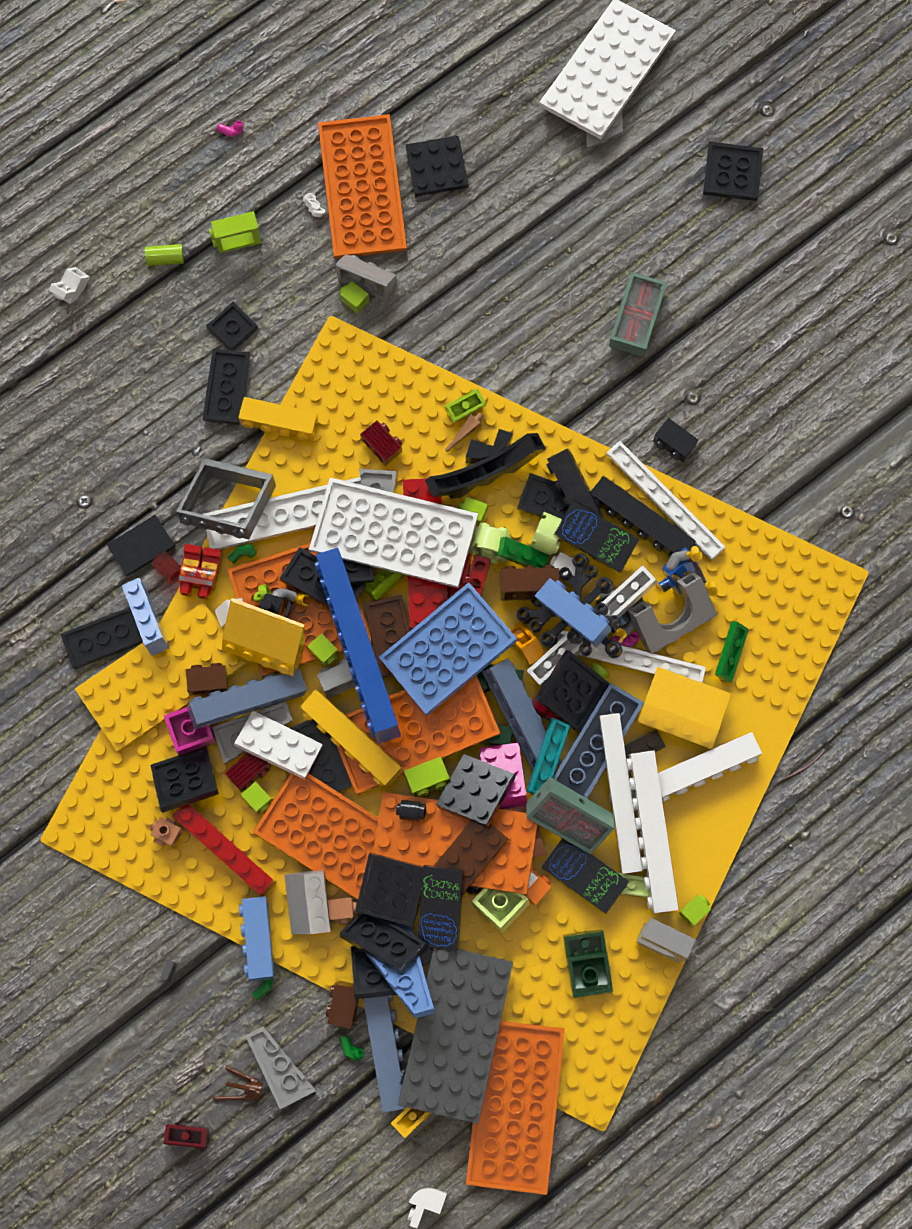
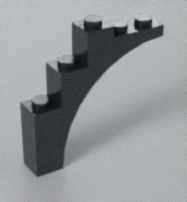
(509, 460)

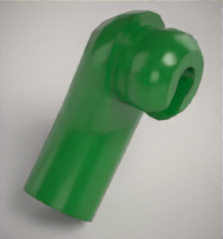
(240, 551)
(262, 989)
(351, 1051)

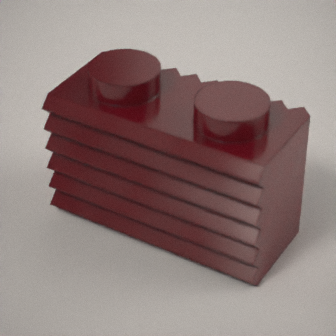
(381, 442)
(247, 770)
(186, 1135)

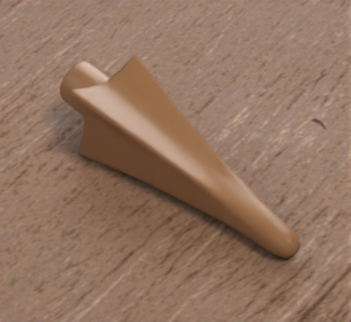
(471, 425)

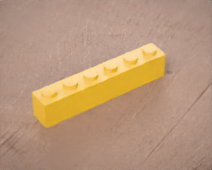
(352, 738)

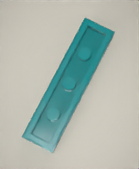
(548, 754)

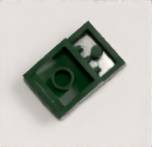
(587, 963)

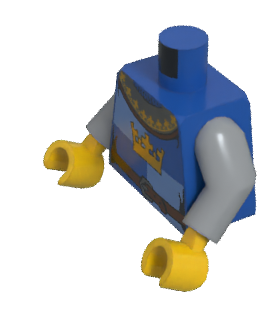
(682, 564)

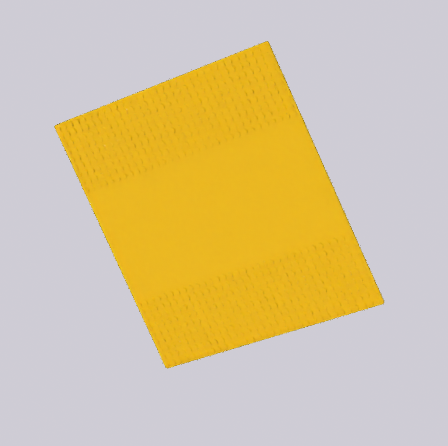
(765, 578)

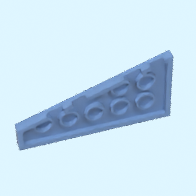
(410, 986)

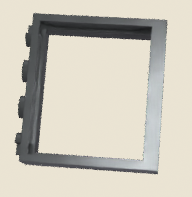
(232, 473)

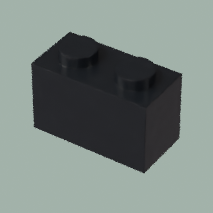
(675, 440)

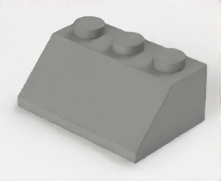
(366, 275)
(336, 679)
(308, 902)

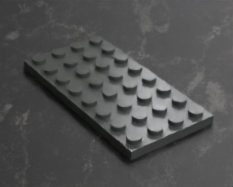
(457, 1042)

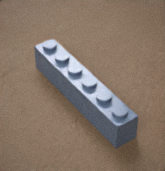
(245, 699)
(517, 708)
(385, 1050)

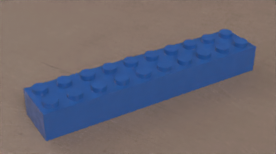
(356, 646)

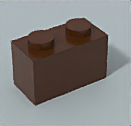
(207, 679)
(343, 1006)

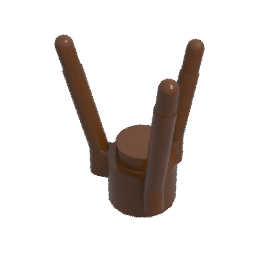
(252, 1089)

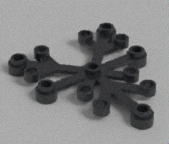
(578, 583)

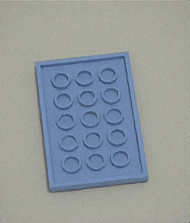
(448, 649)

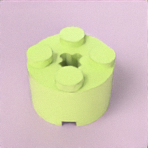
(543, 537)
(487, 540)

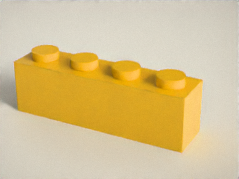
(278, 418)

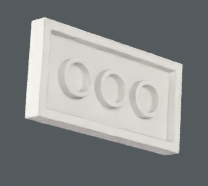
(278, 745)

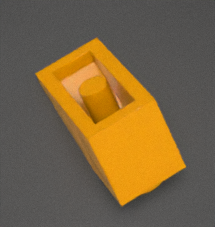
(527, 644)

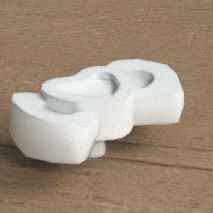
(313, 205)

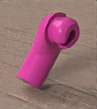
(231, 131)
(629, 641)

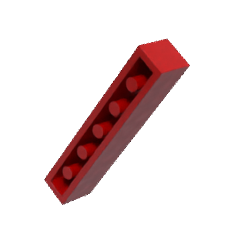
(224, 849)

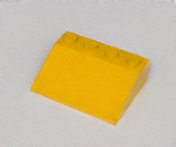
(263, 637)
(684, 707)

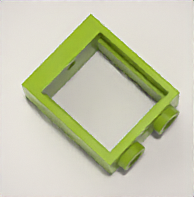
(235, 232)

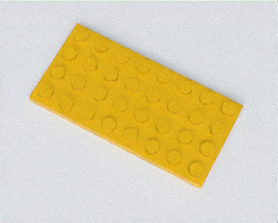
(142, 688)

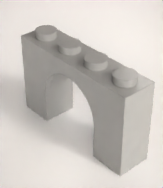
(697, 610)
(666, 941)

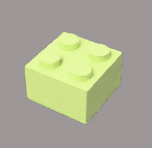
(500, 907)

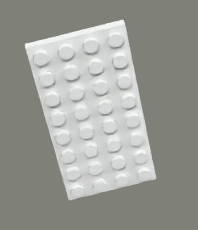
(607, 68)
(394, 532)

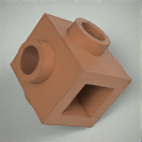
(170, 837)

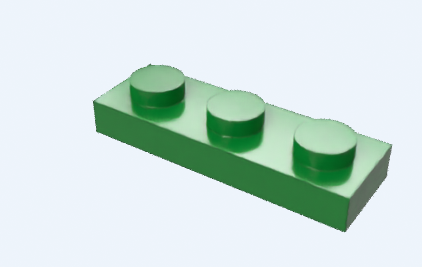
(521, 553)
(731, 652)

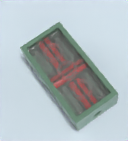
(637, 314)
(570, 815)

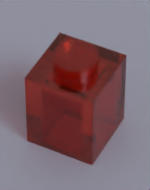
(166, 566)

